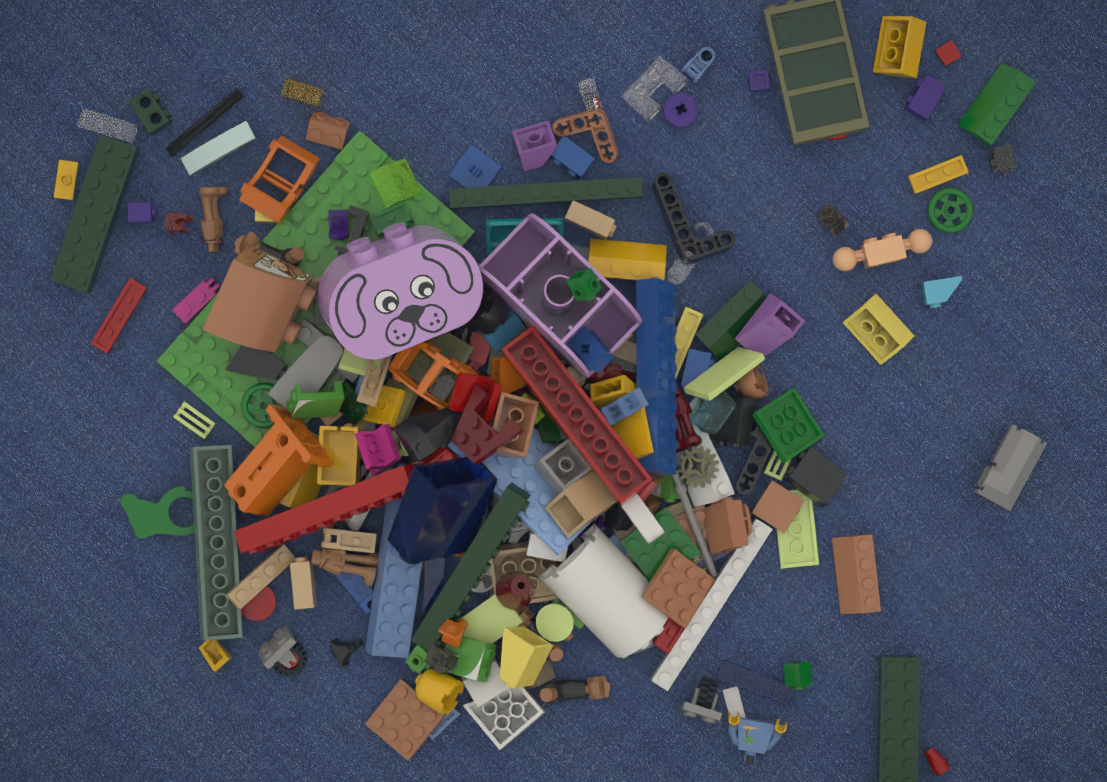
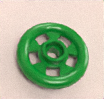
(934, 213)
(247, 408)

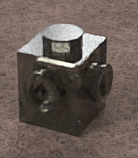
(1002, 160)
(441, 659)

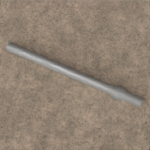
(681, 489)

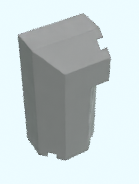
(1010, 467)

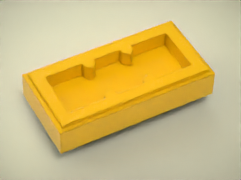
(66, 180)

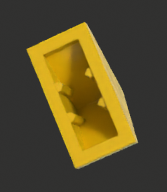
(215, 654)

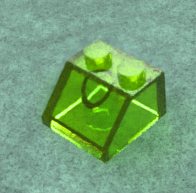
(395, 182)

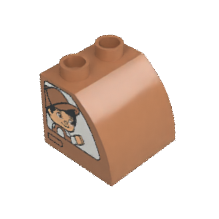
(260, 301)

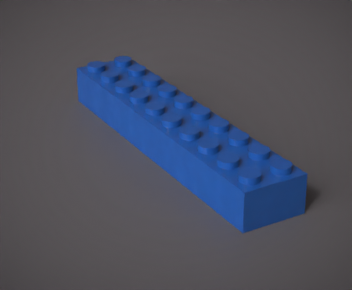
(657, 371)

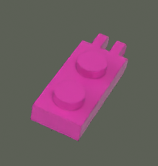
(196, 300)

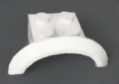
(539, 549)

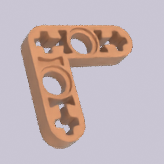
(595, 127)

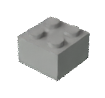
(562, 467)

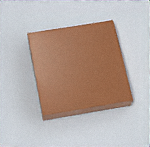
(777, 506)

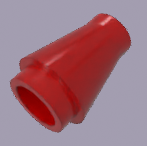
(937, 762)

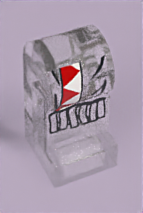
(589, 94)

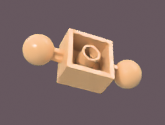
(883, 251)

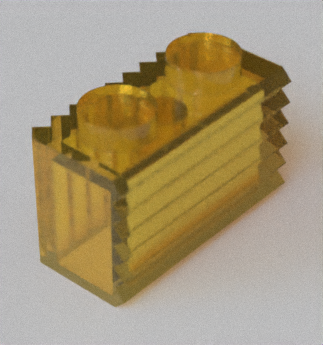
(302, 93)

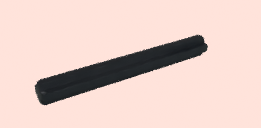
(204, 122)

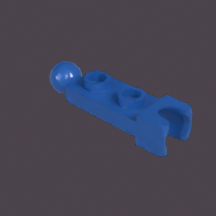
(357, 588)

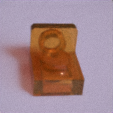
(652, 503)

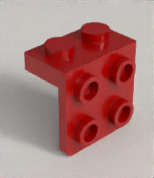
(463, 389)

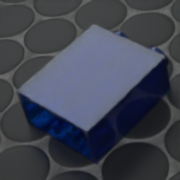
(441, 509)

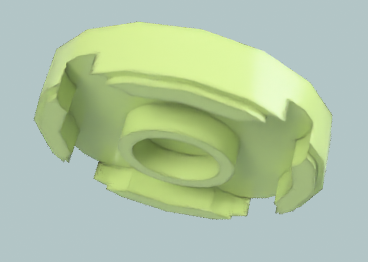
(555, 622)

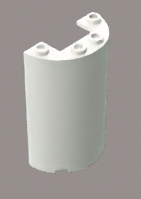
(606, 594)

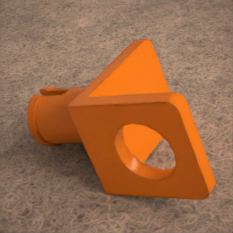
(453, 631)

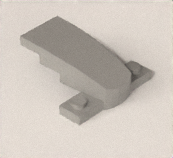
(313, 366)

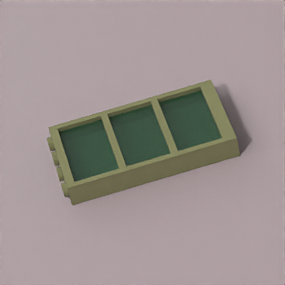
(815, 70)

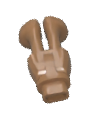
(212, 225)
(334, 561)

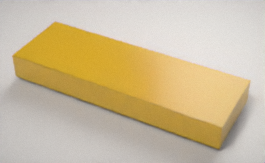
(938, 174)

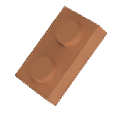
(327, 130)

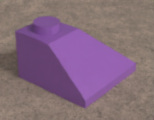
(534, 144)

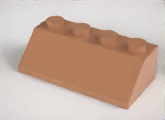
(856, 574)

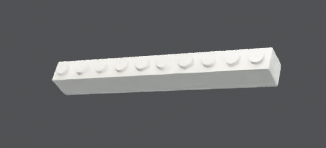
(713, 602)

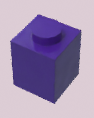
(141, 212)

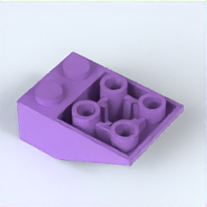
(770, 326)

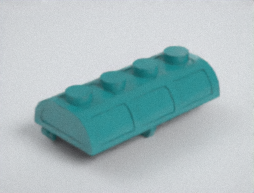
(499, 229)

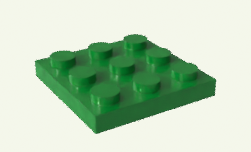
(788, 425)
(651, 555)

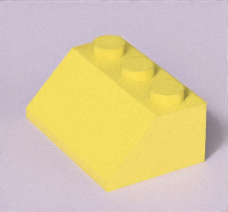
(878, 329)

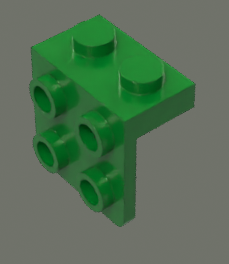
(390, 216)

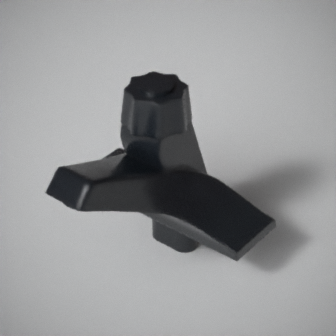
(343, 650)

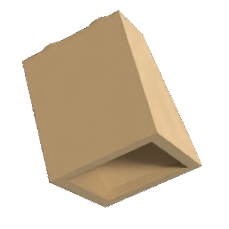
(580, 504)

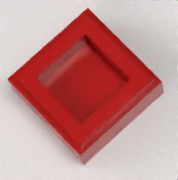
(948, 53)

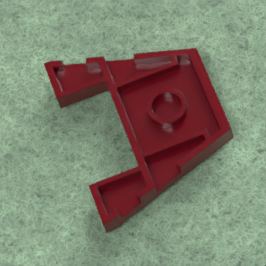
(476, 435)

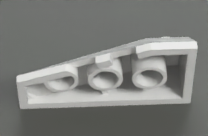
(720, 486)

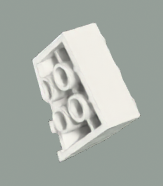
(506, 715)

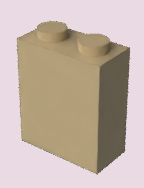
(590, 220)
(303, 583)

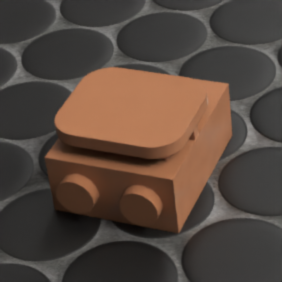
(727, 525)

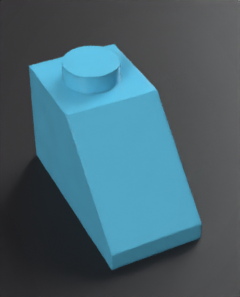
(939, 290)

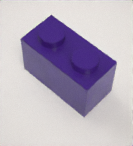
(925, 97)

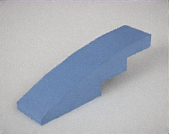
(624, 406)

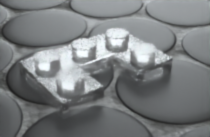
(656, 74)

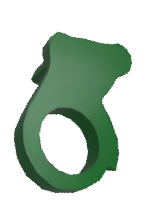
(154, 518)

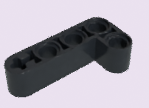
(753, 458)

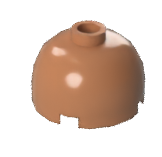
(752, 384)

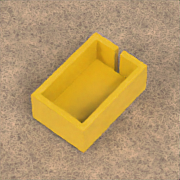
(345, 453)

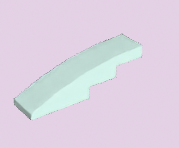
(218, 148)

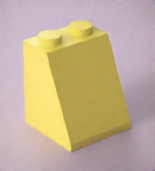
(522, 656)

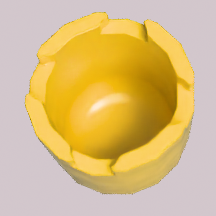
(438, 690)

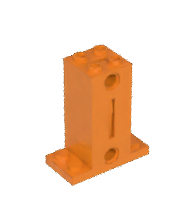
(275, 464)

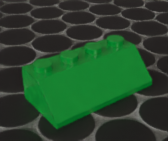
(996, 104)

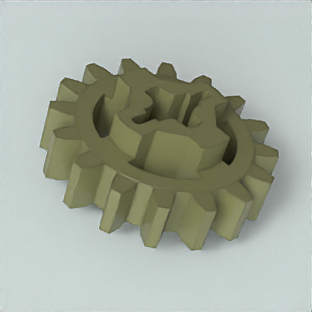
(705, 461)

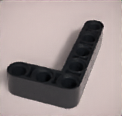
(683, 225)

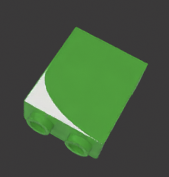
(315, 404)
(474, 659)

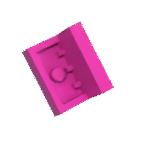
(378, 449)

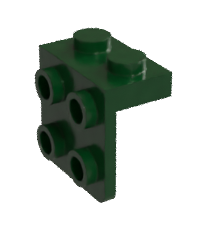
(352, 409)

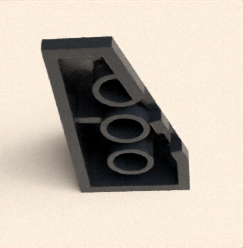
(427, 432)

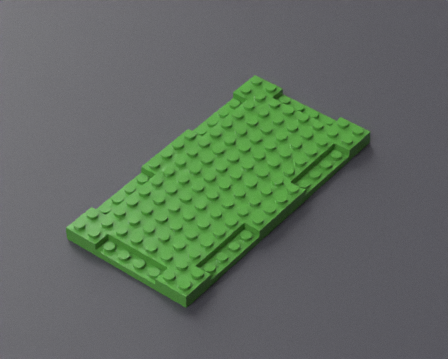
(201, 358)

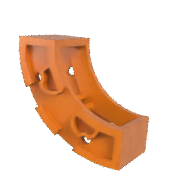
(266, 204)
(404, 359)

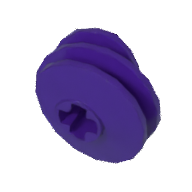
(676, 101)

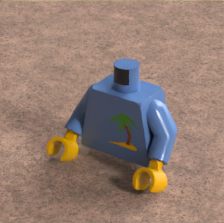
(754, 735)

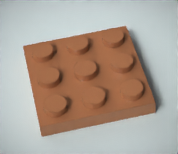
(678, 588)
(404, 720)

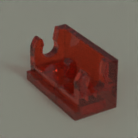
(174, 222)

